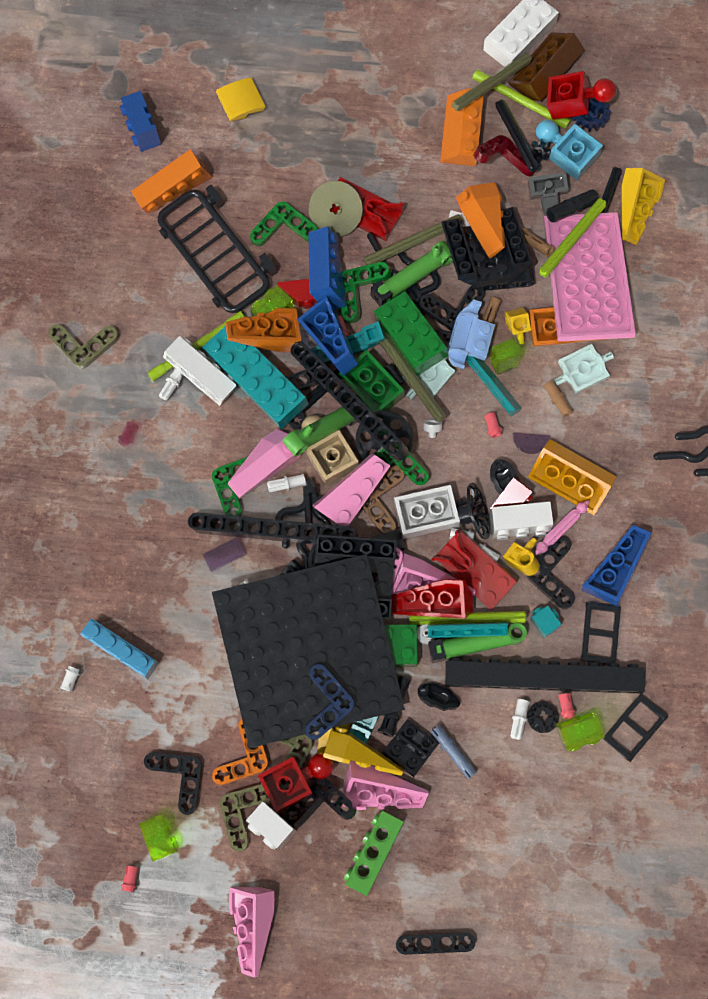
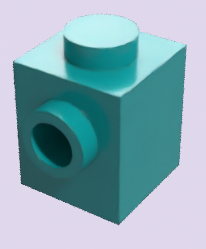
(545, 620)

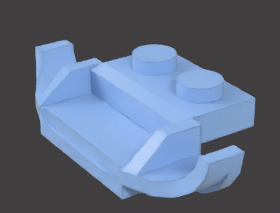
(469, 336)

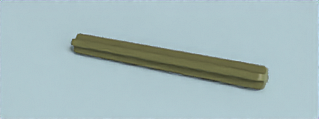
(491, 82)
(407, 243)
(412, 379)

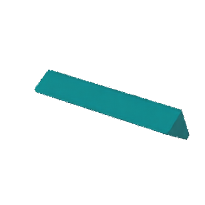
(494, 385)
(467, 629)

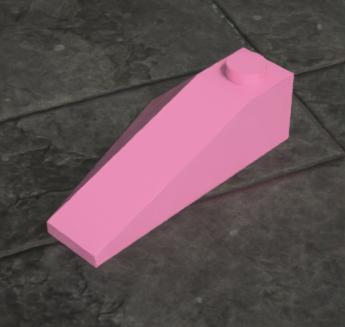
(264, 462)

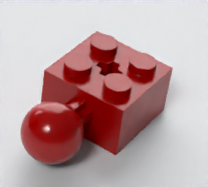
(570, 94)
(289, 771)

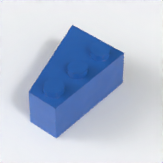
(139, 121)

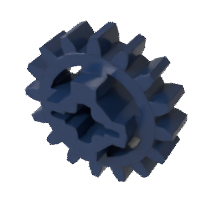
(591, 120)

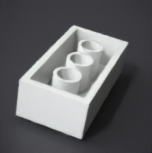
(520, 30)

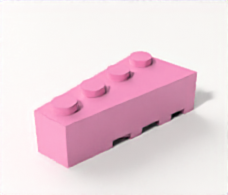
(352, 491)

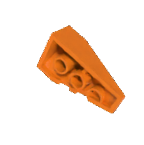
(483, 212)
(269, 330)

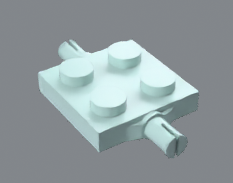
(583, 368)
(434, 378)

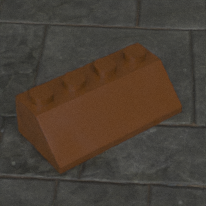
(548, 60)

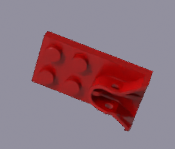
(378, 214)
(475, 566)

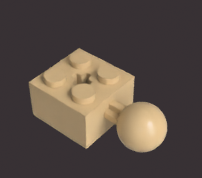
(333, 446)

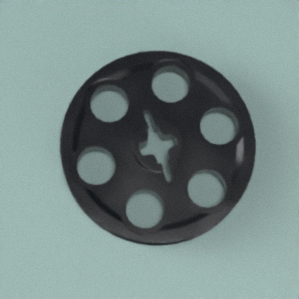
(387, 417)

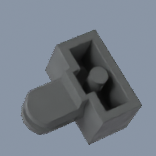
(548, 189)

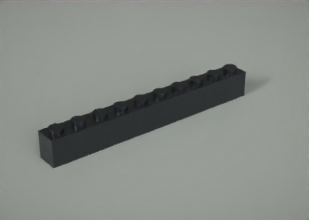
(545, 676)

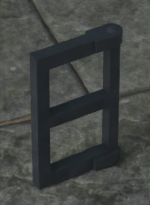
(587, 631)
(646, 736)

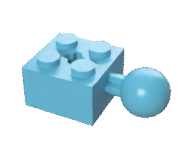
(571, 152)

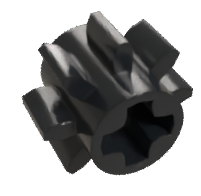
(545, 150)

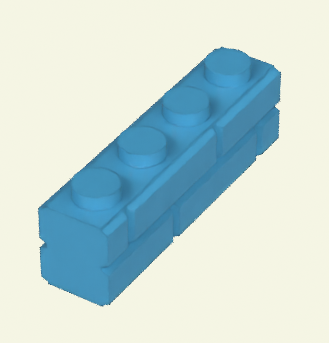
(119, 648)

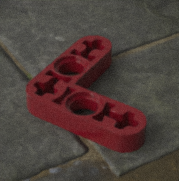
(502, 146)

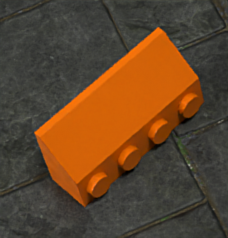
(461, 131)
(544, 328)

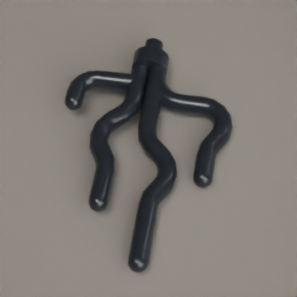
(413, 291)
(686, 456)
(310, 496)

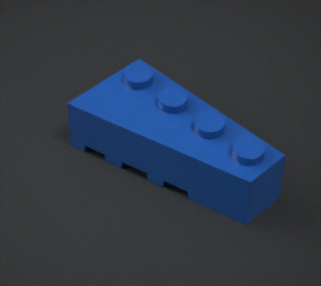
(325, 267)
(327, 332)
(616, 571)

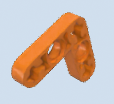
(247, 762)

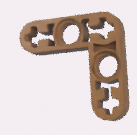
(376, 494)

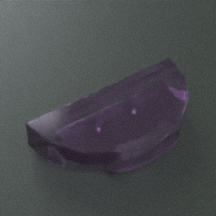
(530, 442)

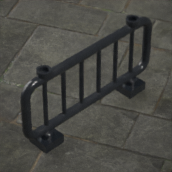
(208, 202)

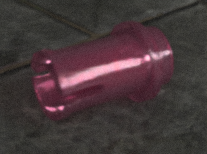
(127, 434)

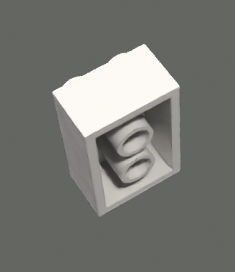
(426, 512)
(521, 520)
(269, 824)

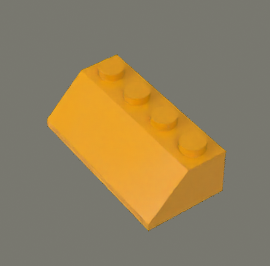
(571, 476)

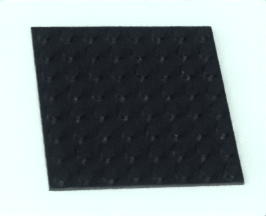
(300, 620)

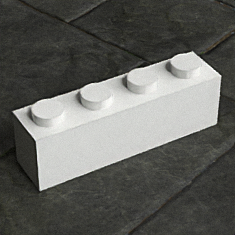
(199, 370)

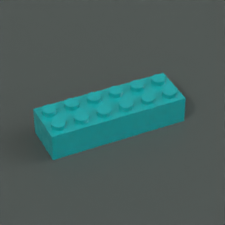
(257, 378)

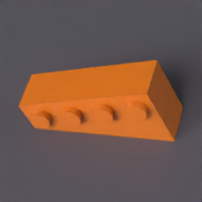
(171, 182)

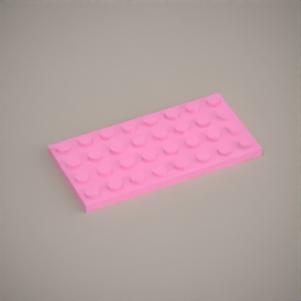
(591, 281)

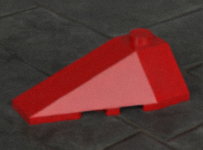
(438, 599)

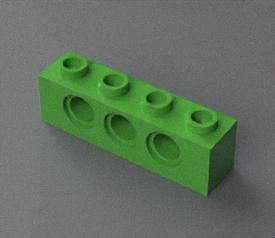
(364, 884)

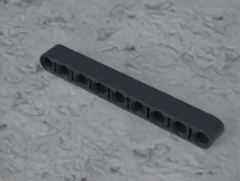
(354, 405)
(264, 526)

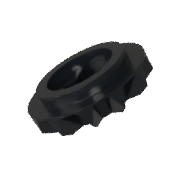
(537, 724)

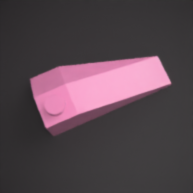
(416, 573)
(379, 789)
(253, 917)

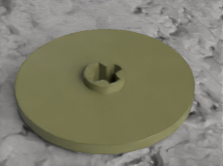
(341, 195)

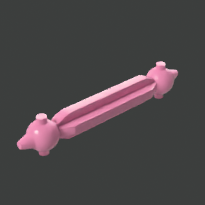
(561, 527)

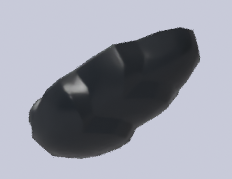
(501, 474)
(438, 697)

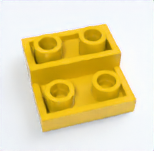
(240, 99)

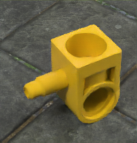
(517, 322)
(518, 557)

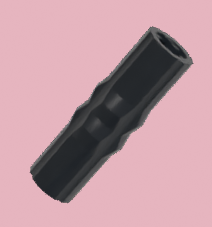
(572, 206)

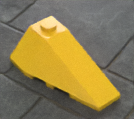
(639, 194)
(346, 748)

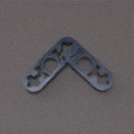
(334, 706)

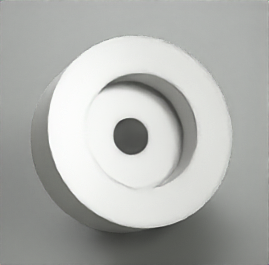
(432, 427)
(421, 637)

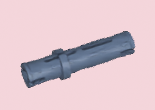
(453, 751)

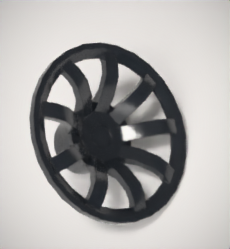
(468, 513)

